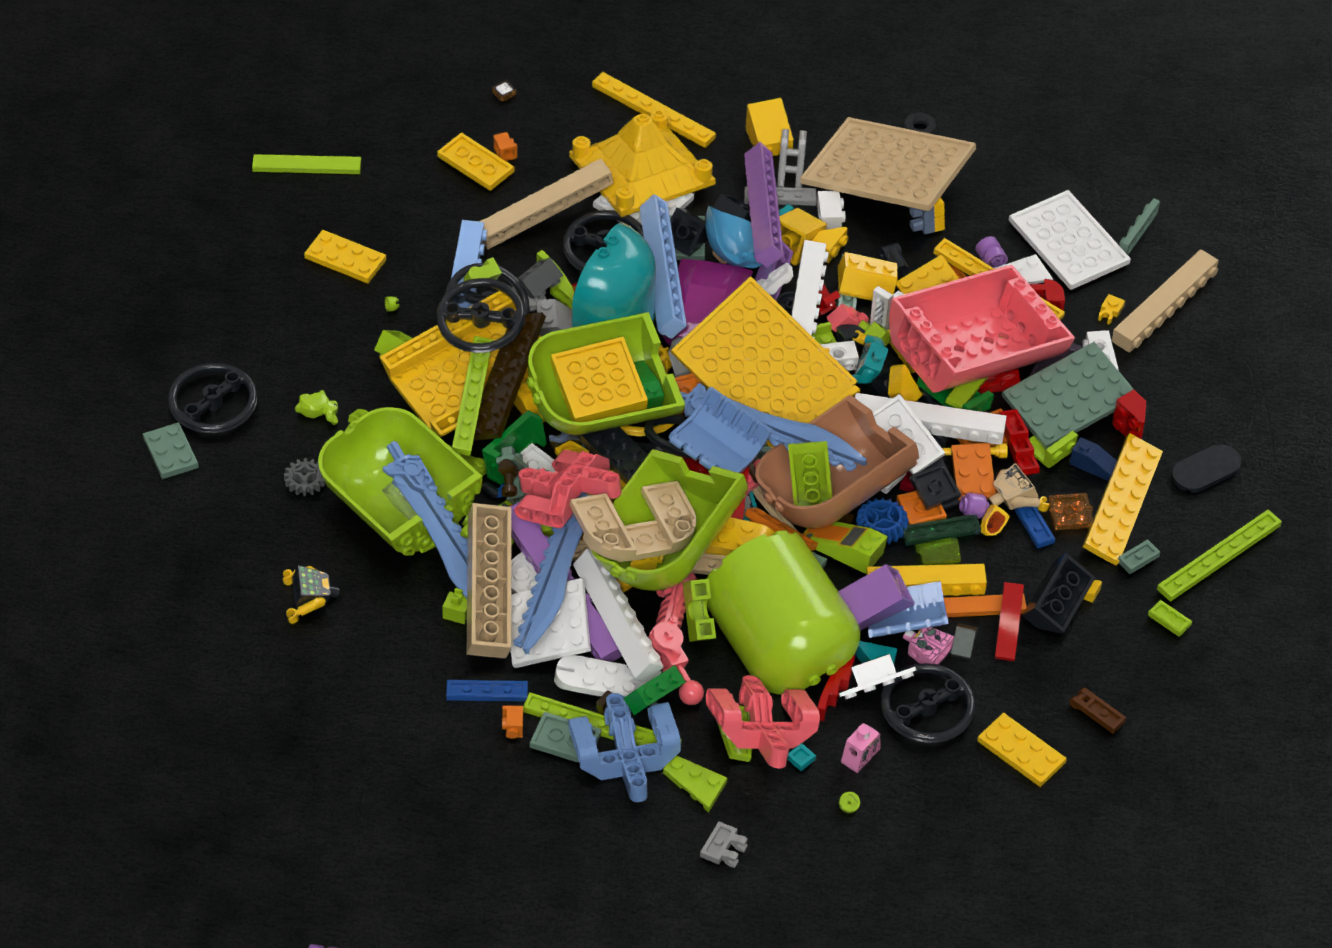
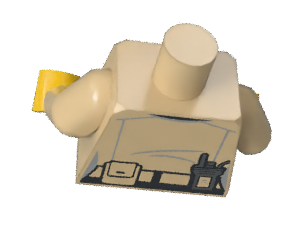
(1016, 490)

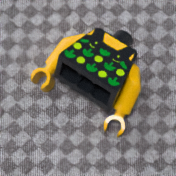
(310, 590)

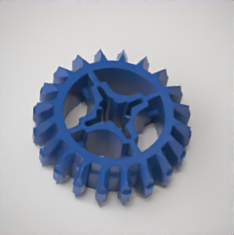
(882, 517)

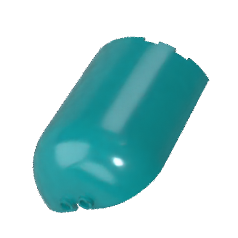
(616, 280)

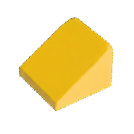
(1093, 591)

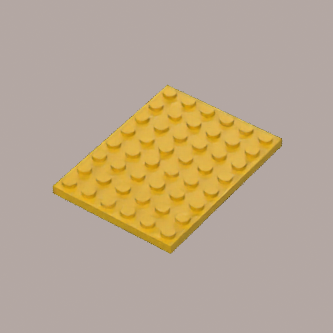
(762, 357)

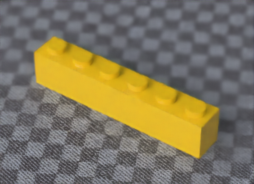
(955, 579)

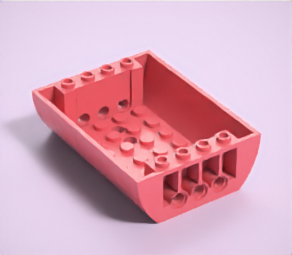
(971, 319)

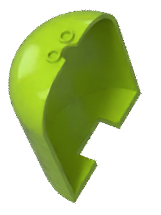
(642, 344)
(354, 464)
(713, 502)
(782, 612)

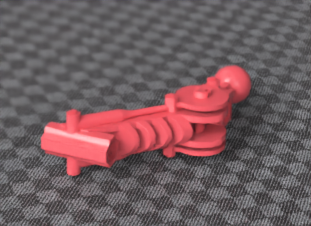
(668, 637)

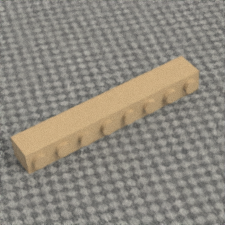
(546, 202)
(1165, 301)

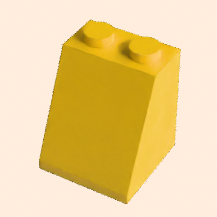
(766, 123)
(798, 227)

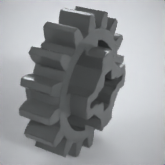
(303, 477)

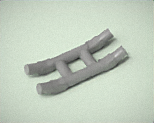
(784, 152)

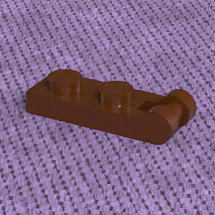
(1098, 710)

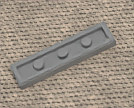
(791, 196)

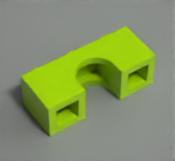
(699, 623)

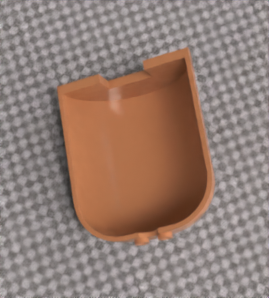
(887, 459)

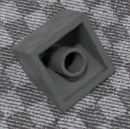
(540, 277)

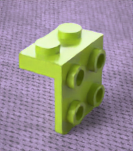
(1056, 451)

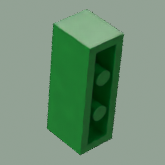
(654, 690)

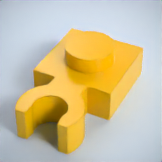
(1111, 307)

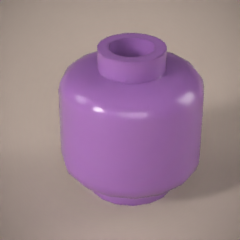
(974, 504)

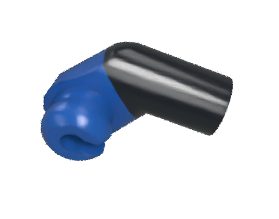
(492, 491)

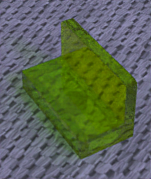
(939, 552)

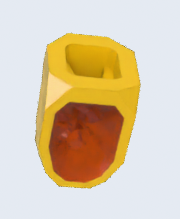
(993, 520)

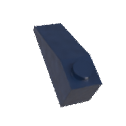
(1092, 459)

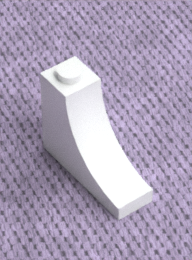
(881, 306)

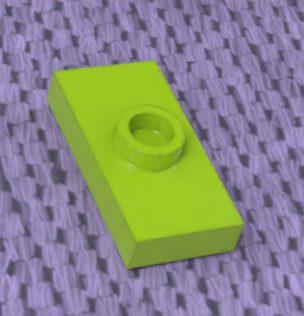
(1170, 618)

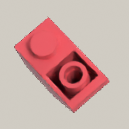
(845, 315)

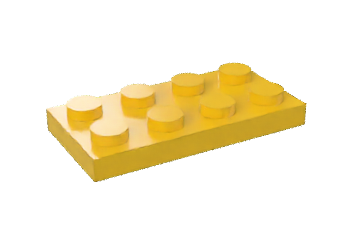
(475, 161)
(345, 256)
(1021, 749)

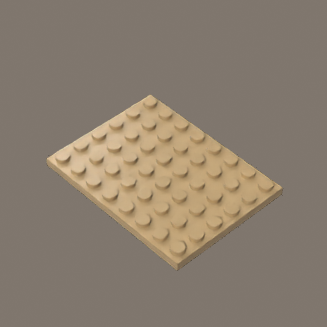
(888, 163)

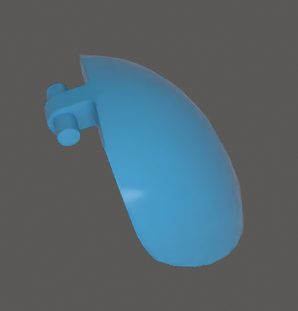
(730, 238)

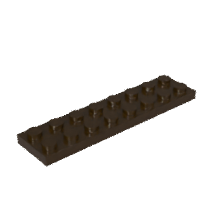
(506, 379)

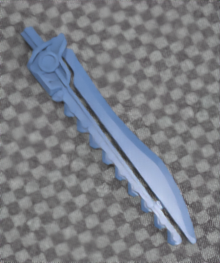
(789, 431)
(419, 490)
(551, 585)

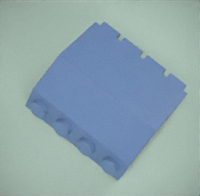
(721, 434)
(927, 612)

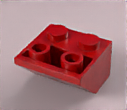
(1130, 414)

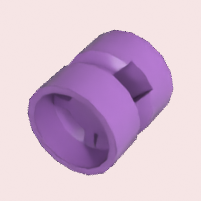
(991, 252)

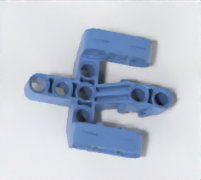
(628, 759)

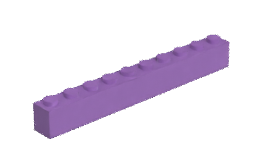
(763, 205)
(532, 544)

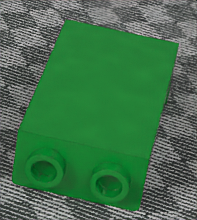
(979, 401)
(519, 435)

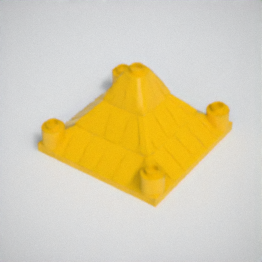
(644, 162)

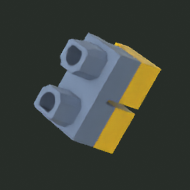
(928, 221)

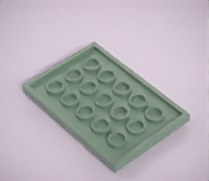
(1068, 394)

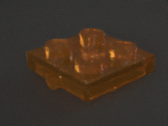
(1070, 511)

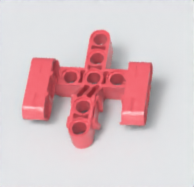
(572, 476)
(761, 732)

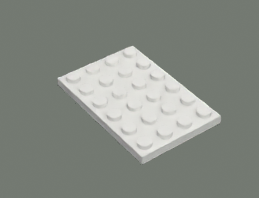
(1069, 239)

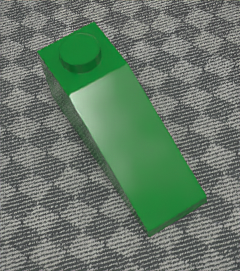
(650, 384)

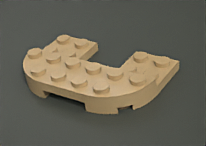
(663, 536)

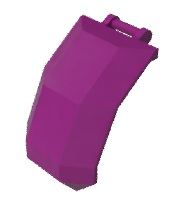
(705, 288)

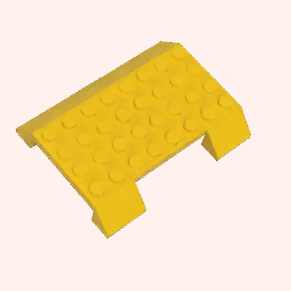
(434, 372)

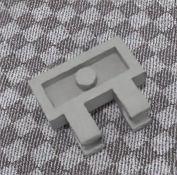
(718, 843)

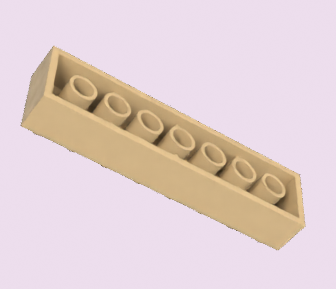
(489, 581)

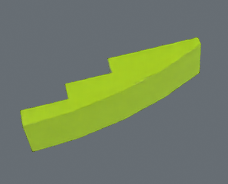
(563, 290)

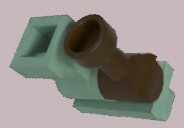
(509, 467)

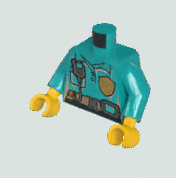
(871, 358)

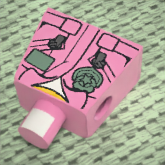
(928, 645)
(864, 742)

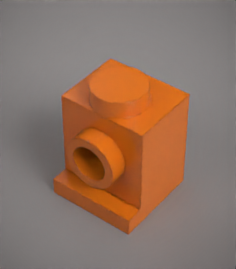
(505, 147)
(513, 721)

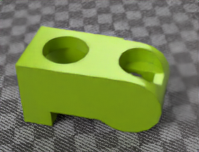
(488, 270)

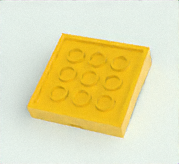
(599, 381)

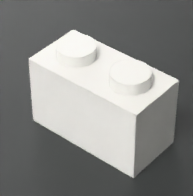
(830, 209)

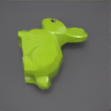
(317, 405)

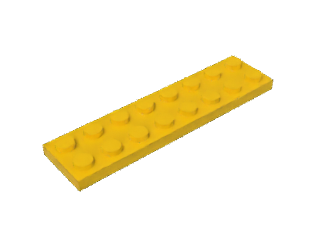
(1122, 499)

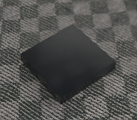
(935, 486)

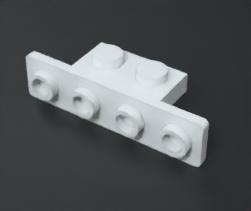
(875, 672)

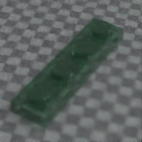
(941, 529)

